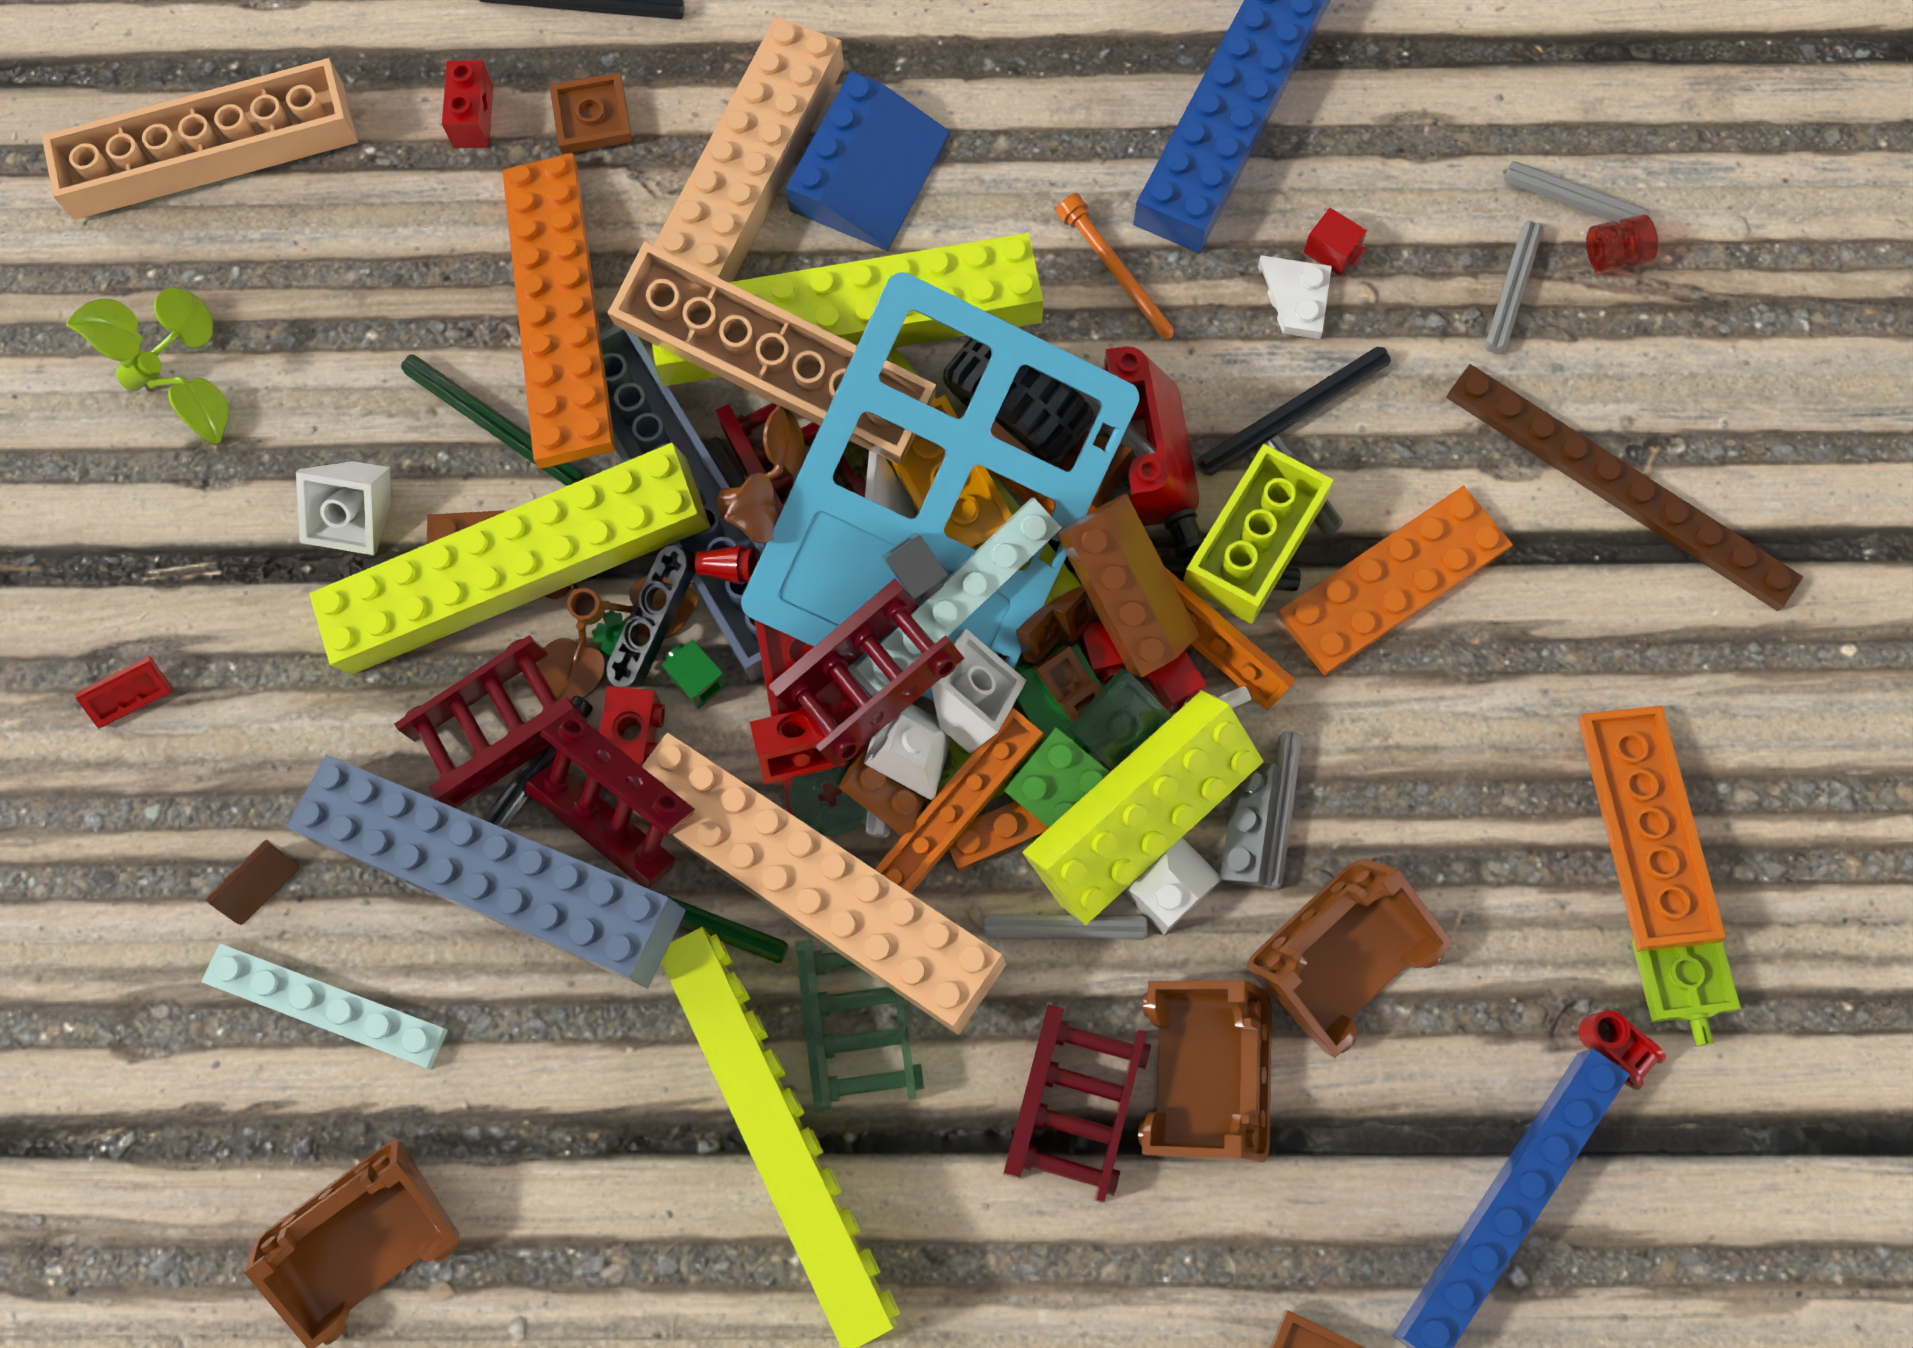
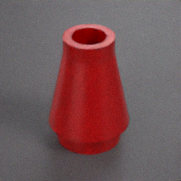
(728, 563)

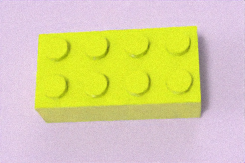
(1257, 533)

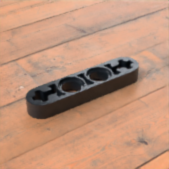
(647, 614)

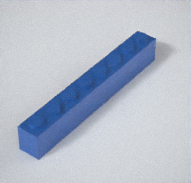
(1512, 1203)

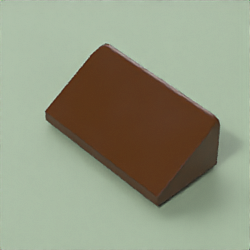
(253, 882)

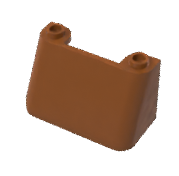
(1347, 950)
(1210, 1071)
(349, 1243)

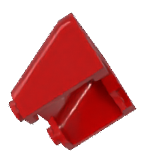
(1165, 479)

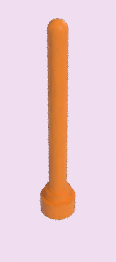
(1074, 212)

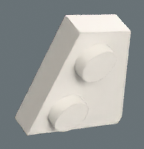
(1297, 293)

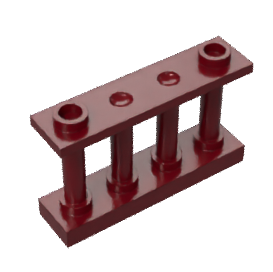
(755, 458)
(843, 647)
(489, 761)
(591, 816)
(1035, 1114)

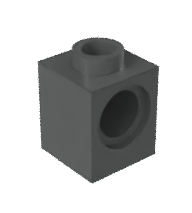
(916, 567)

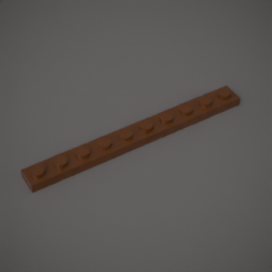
(1625, 488)

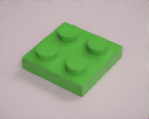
(1054, 778)

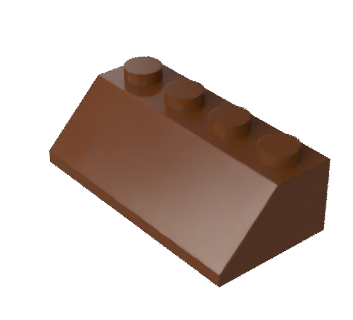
(1128, 586)

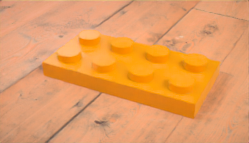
(979, 506)

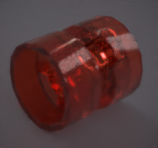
(1622, 243)

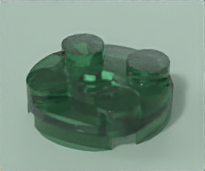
(818, 814)

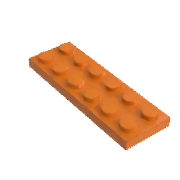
(1393, 580)
(1651, 829)

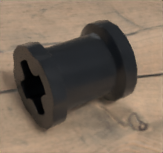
(1185, 532)

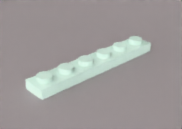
(969, 586)
(325, 1006)

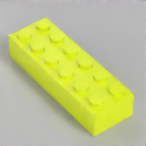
(1143, 806)

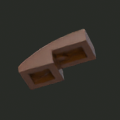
(1059, 619)
(1067, 682)

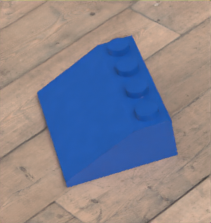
(866, 162)

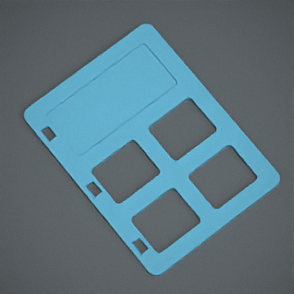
(833, 541)

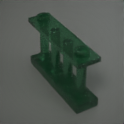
(824, 1046)

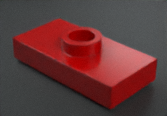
(123, 692)

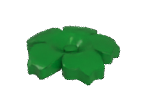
(610, 631)

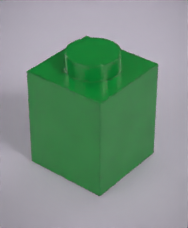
(694, 673)

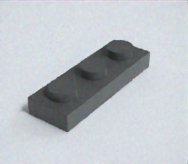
(1250, 827)

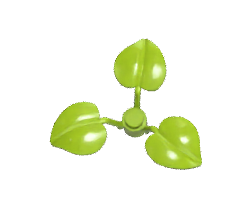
(112, 332)

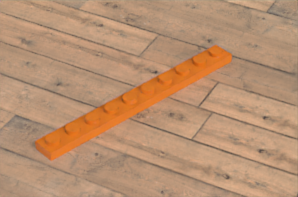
(1217, 639)

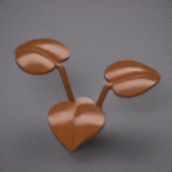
(752, 504)
(579, 669)

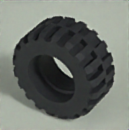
(1036, 409)

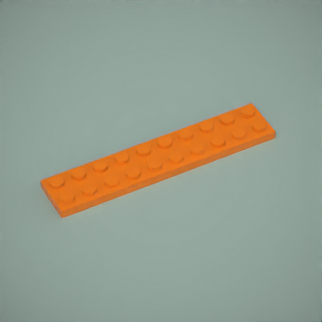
(557, 313)

